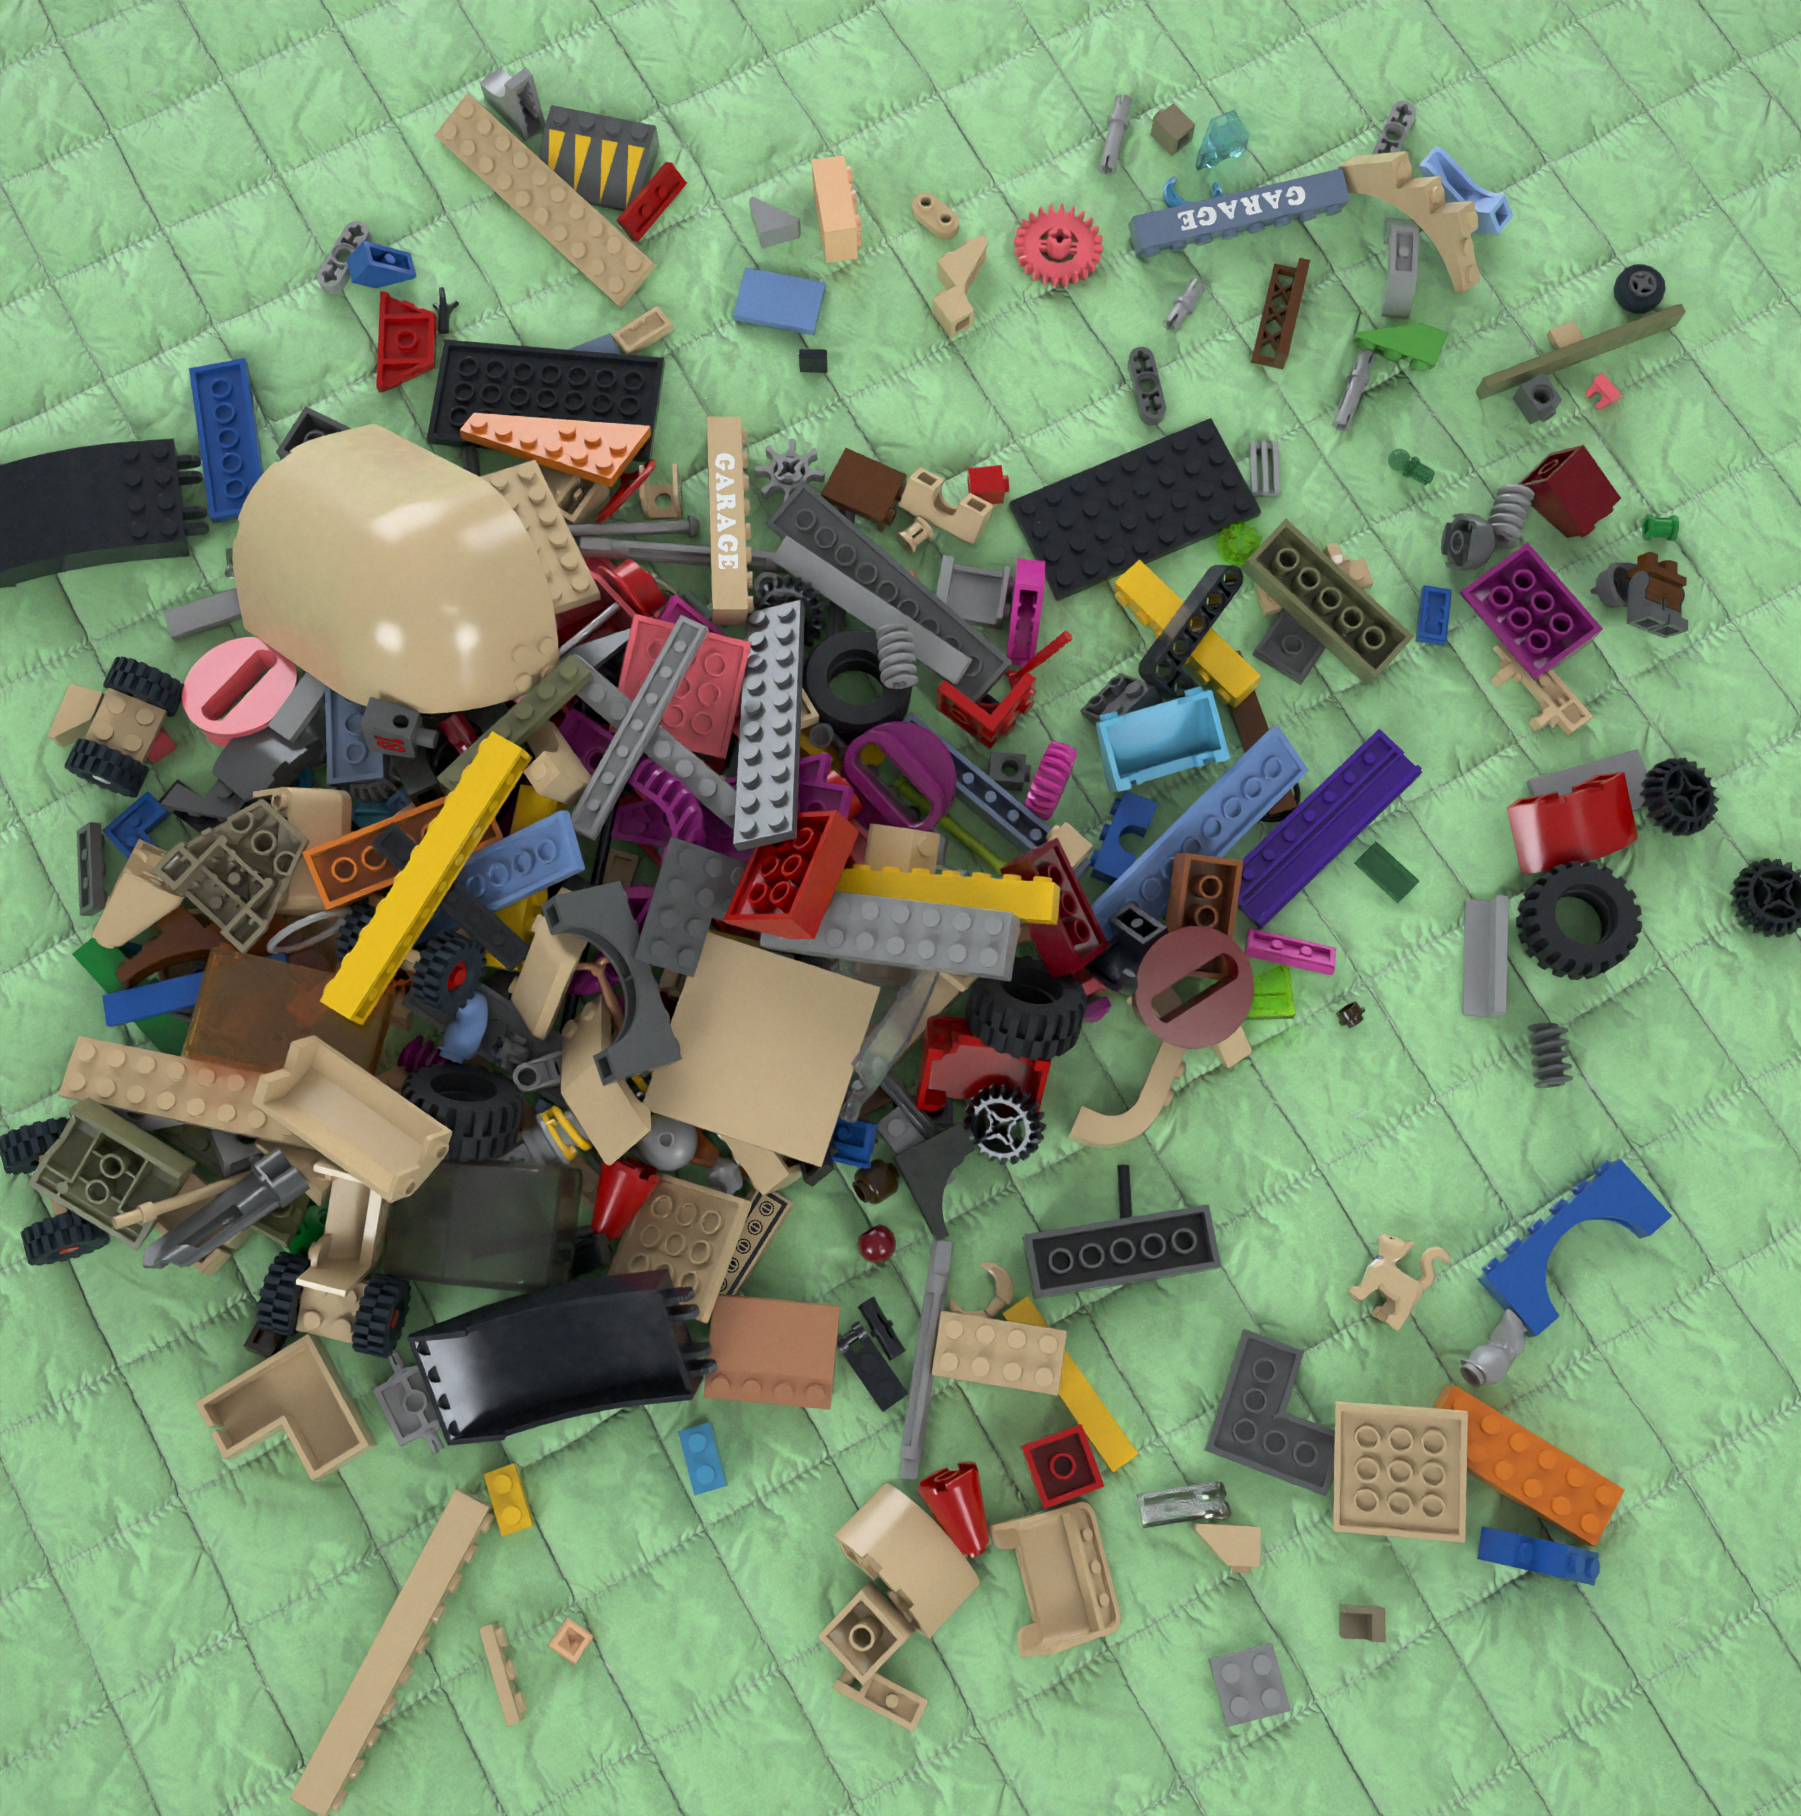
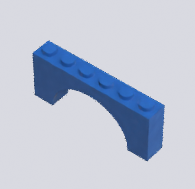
(1520, 1275)

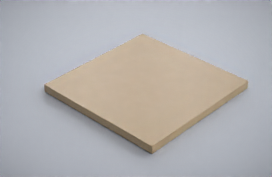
(763, 1049)

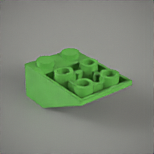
(1413, 342)

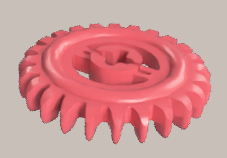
(1058, 246)

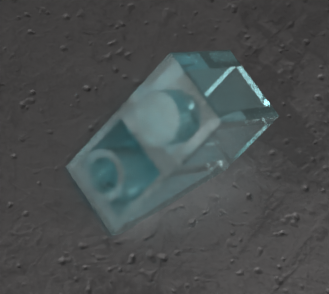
(1223, 139)

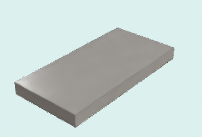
(1563, 780)

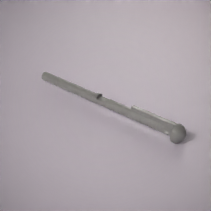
(688, 527)

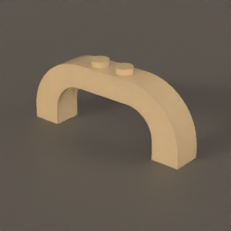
(1113, 1131)

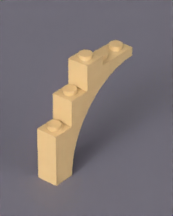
(1423, 200)

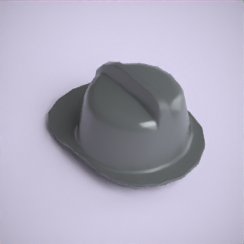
(1613, 585)

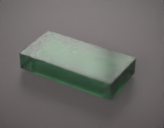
(1386, 872)

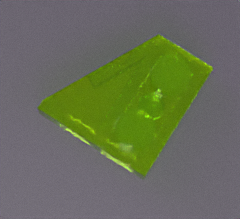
(1272, 995)

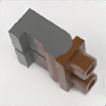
(1656, 596)

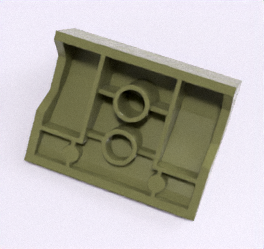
(108, 1169)

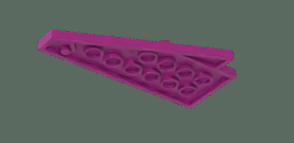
(648, 823)

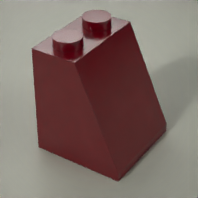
(1571, 491)

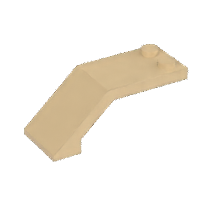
(608, 1112)

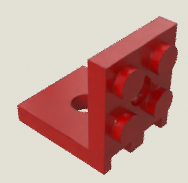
(979, 723)

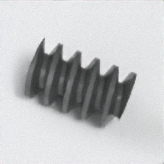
(1550, 1055)

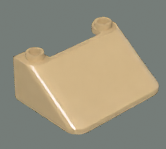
(1062, 1578)

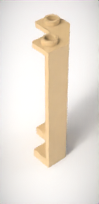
(353, 1119)

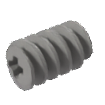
(1509, 512)
(896, 656)

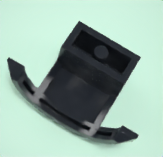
(1133, 935)

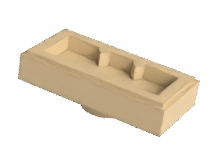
(643, 331)

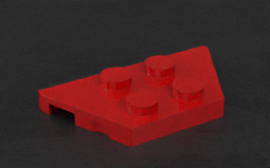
(404, 342)

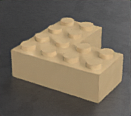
(292, 1393)

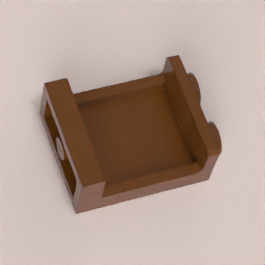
(865, 488)

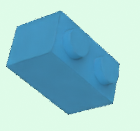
(703, 1458)

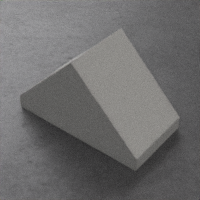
(773, 224)

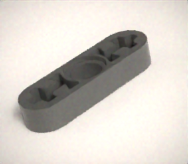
(1150, 374)

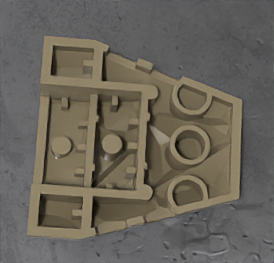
(237, 870)

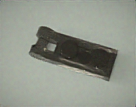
(1183, 1504)

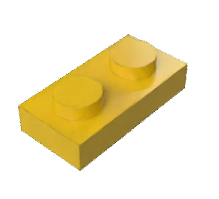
(508, 1499)

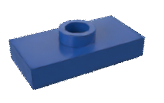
(1433, 615)

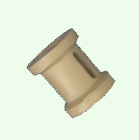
(924, 532)

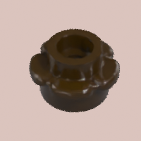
(1350, 1014)

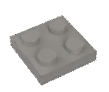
(1249, 1684)

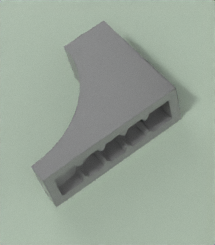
(515, 100)

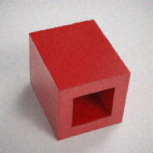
(988, 483)

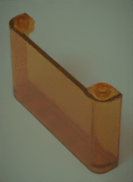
(259, 1005)

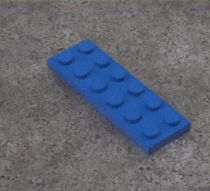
(226, 435)

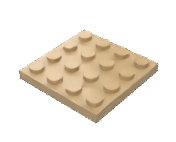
(689, 1234)
(1400, 1471)

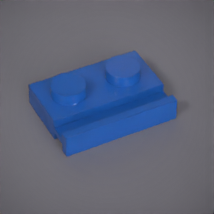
(854, 1142)

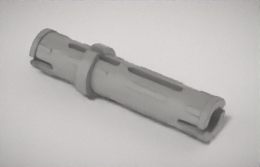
(1117, 125)
(1357, 380)

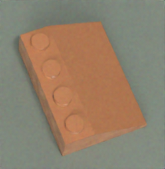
(773, 1351)

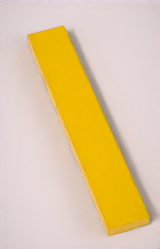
(1082, 1399)

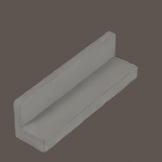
(1485, 957)

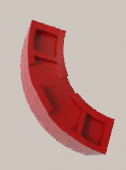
(1573, 826)

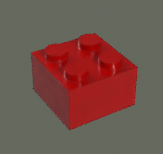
(1062, 1466)

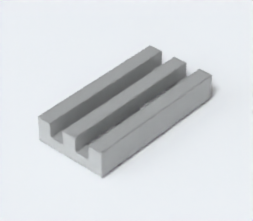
(1264, 448)

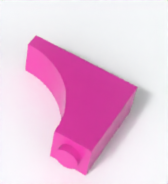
(1025, 610)

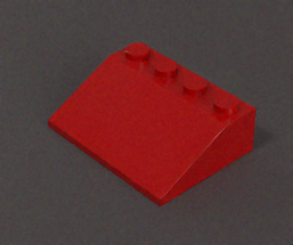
(794, 880)

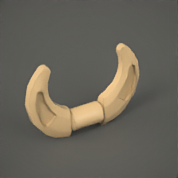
(1004, 1293)

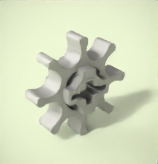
(788, 471)

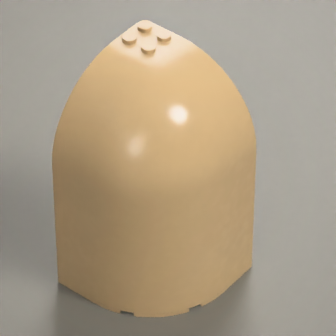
(393, 575)

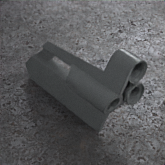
(241, 1206)

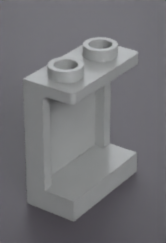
(975, 593)

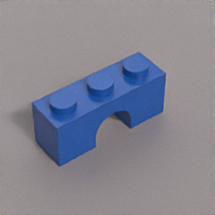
(1132, 816)

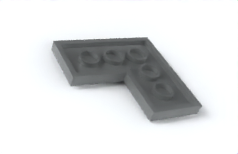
(688, 893)
(1253, 1420)

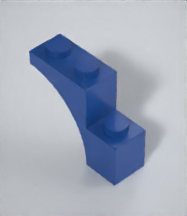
(1538, 1555)

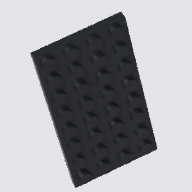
(543, 385)
(1134, 508)

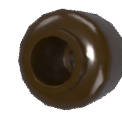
(877, 1182)

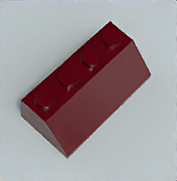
(1077, 934)

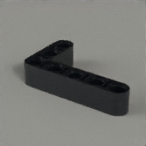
(1186, 637)

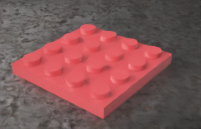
(708, 695)

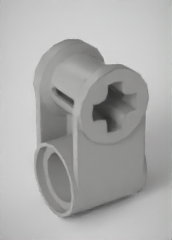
(544, 1071)

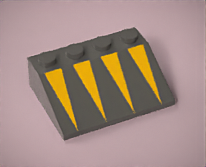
(600, 155)

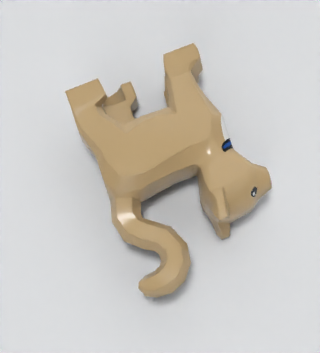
(1397, 1287)

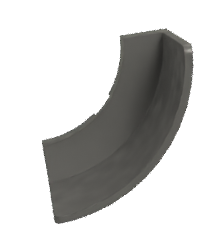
(271, 760)

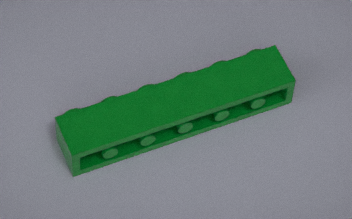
(102, 963)

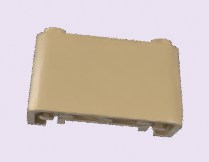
(136, 898)

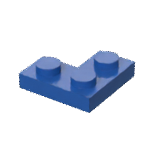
(136, 824)

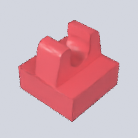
(1606, 389)

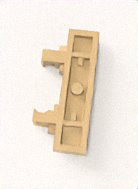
(1356, 570)
(1556, 700)

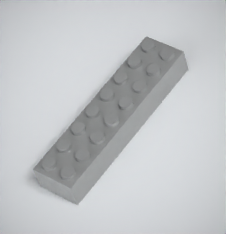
(911, 936)

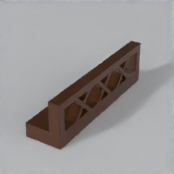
(1291, 311)

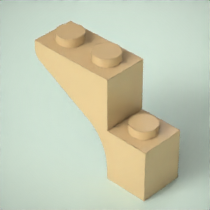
(957, 273)

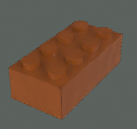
(1205, 895)

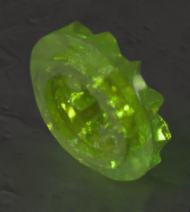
(1228, 548)

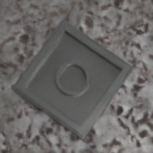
(1289, 648)

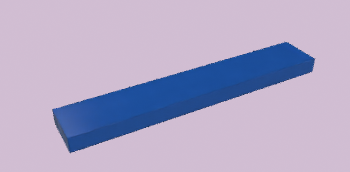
(157, 998)

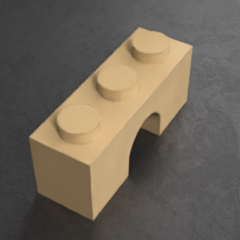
(925, 499)

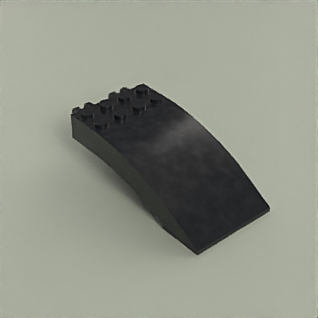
(95, 508)
(561, 1355)

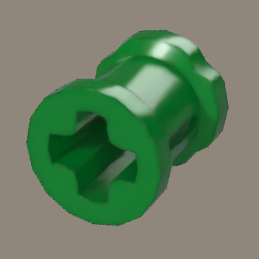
(1660, 527)

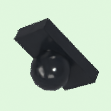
(591, 1255)

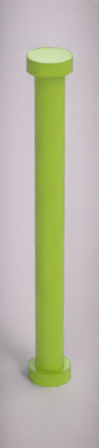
(953, 827)

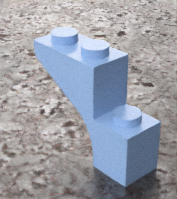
(1490, 207)

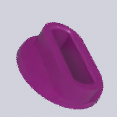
(919, 757)

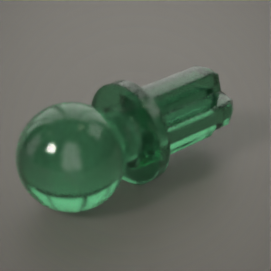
(1401, 461)

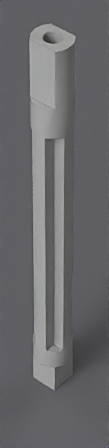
(665, 553)
(922, 1375)

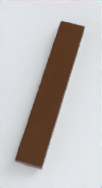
(1250, 728)

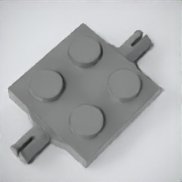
(408, 1405)

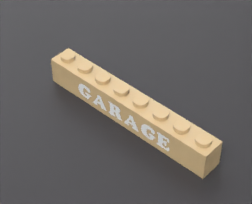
(728, 522)

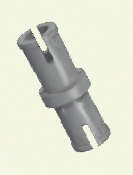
(1184, 305)

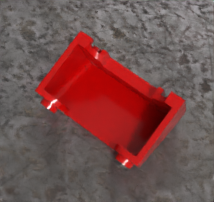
(961, 1065)

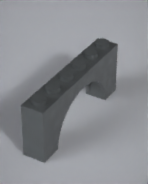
(605, 920)

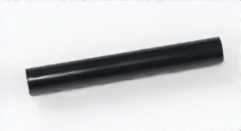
(1124, 1191)

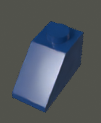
(379, 265)

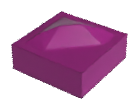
(1096, 1010)

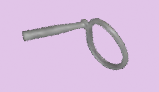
(271, 946)

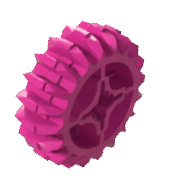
(1050, 779)

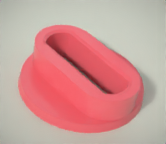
(224, 676)

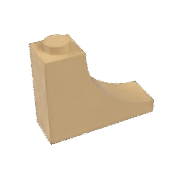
(556, 769)

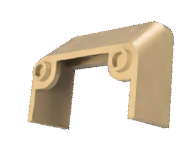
(318, 816)
(545, 976)
(351, 1237)

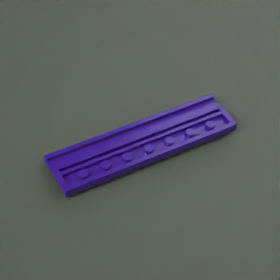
(1323, 826)

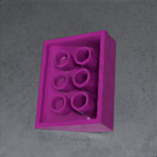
(1531, 612)

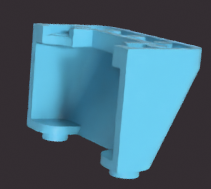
(1161, 739)

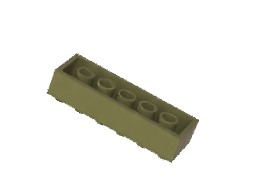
(1326, 602)

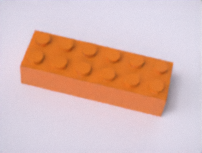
(352, 869)
(1533, 1471)

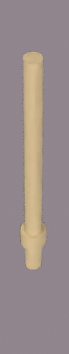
(149, 1211)

